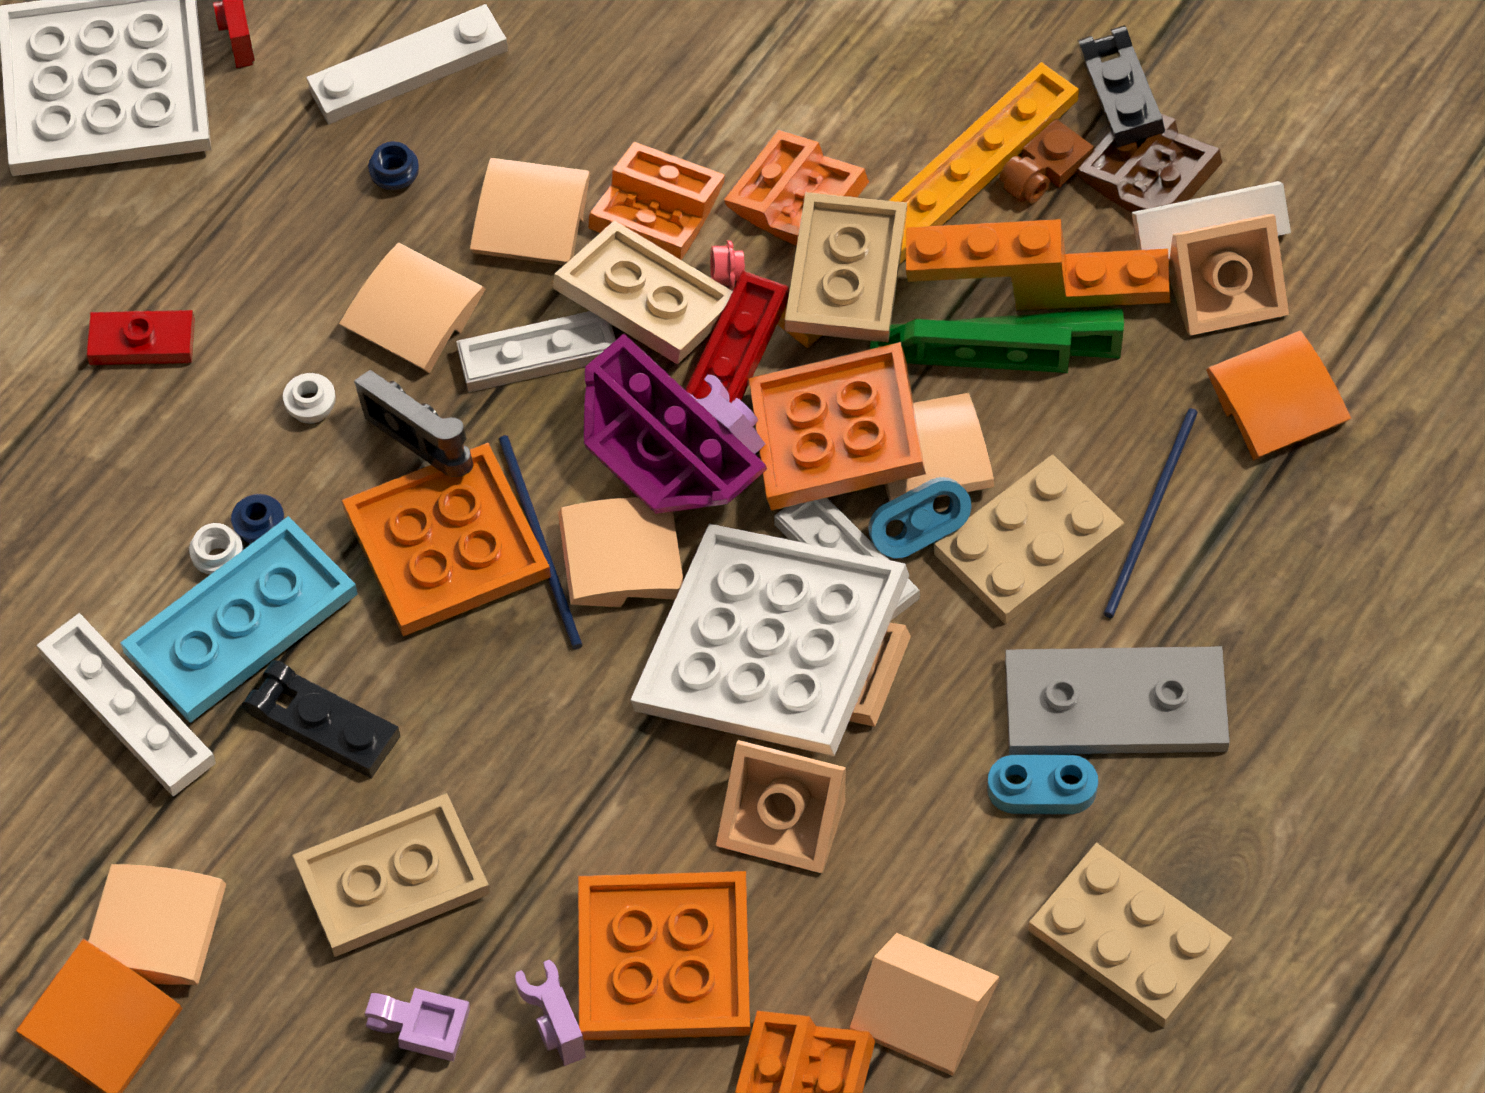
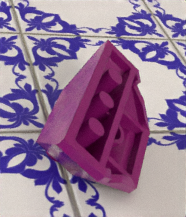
(660, 435)

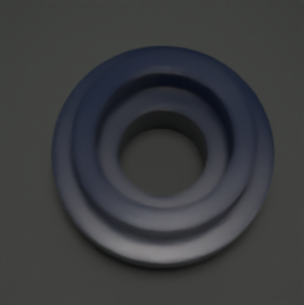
(393, 155)
(251, 505)

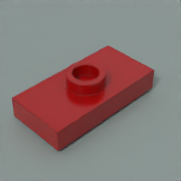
(232, 17)
(140, 337)

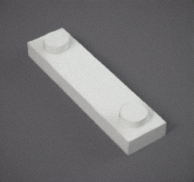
(407, 64)
(126, 704)

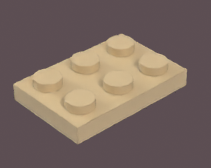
(846, 267)
(643, 291)
(1029, 539)
(391, 874)
(1130, 935)

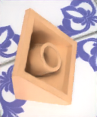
(1228, 274)
(782, 806)
(923, 1002)

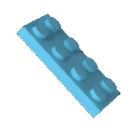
(239, 619)

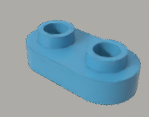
(920, 520)
(1043, 788)

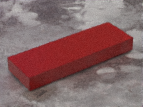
(740, 336)

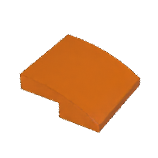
(776, 184)
(658, 198)
(1278, 394)
(99, 1019)
(798, 1057)

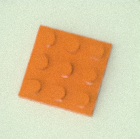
(836, 426)
(445, 541)
(663, 956)

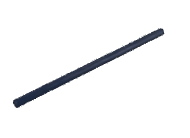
(1150, 513)
(536, 529)

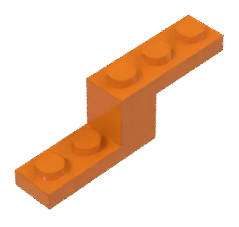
(1037, 265)

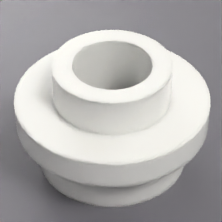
(309, 409)
(212, 537)

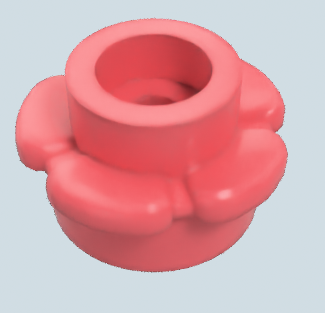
(726, 264)

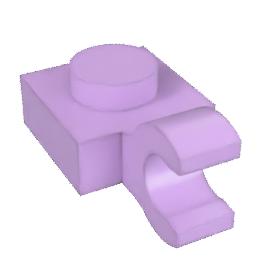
(733, 415)
(426, 1025)
(558, 1025)

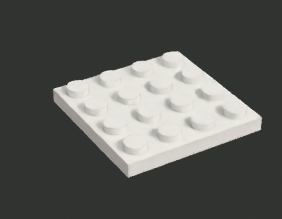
(101, 82)
(771, 639)

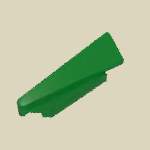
(1011, 342)

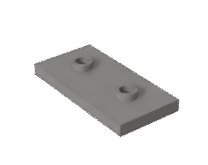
(1116, 700)

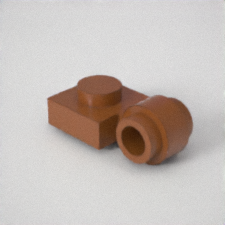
(1046, 158)

